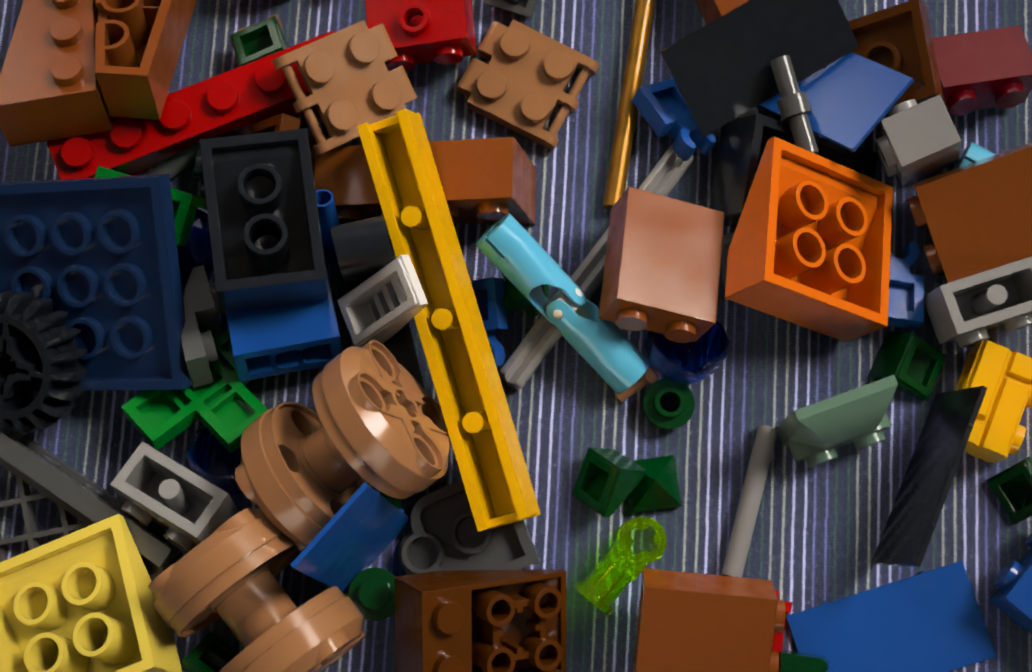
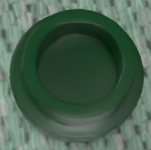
(373, 593)

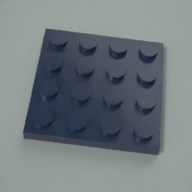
(110, 262)

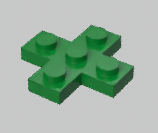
(221, 406)

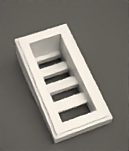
(373, 306)

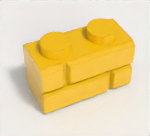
(1007, 394)

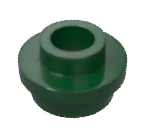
(662, 418)

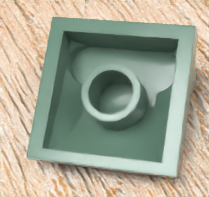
(837, 421)

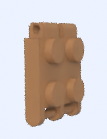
(525, 81)
(346, 82)

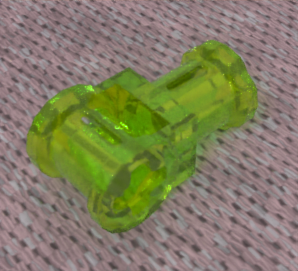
(621, 565)

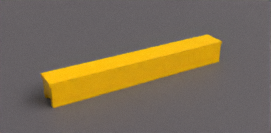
(450, 323)

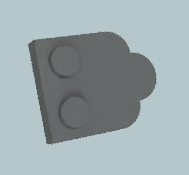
(448, 538)

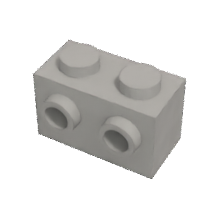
(917, 140)
(981, 302)
(171, 497)

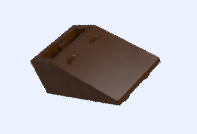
(481, 621)

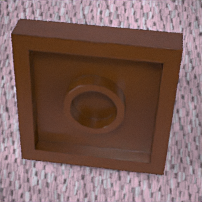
(901, 41)

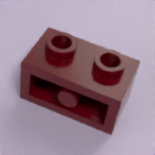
(984, 69)

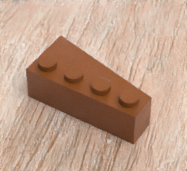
(139, 53)
(50, 74)
(478, 177)

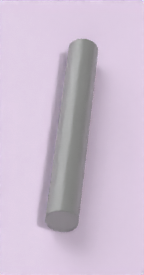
(749, 501)

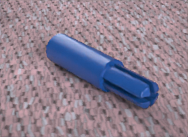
(328, 218)

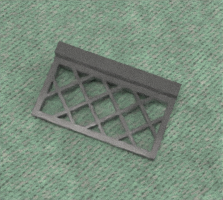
(74, 496)

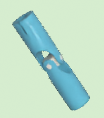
(576, 317)

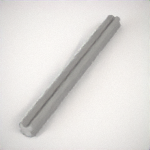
(587, 277)

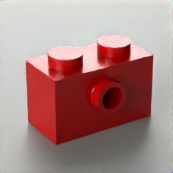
(425, 30)

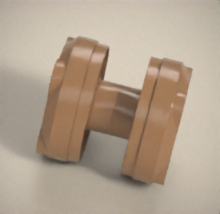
(367, 428)
(235, 580)

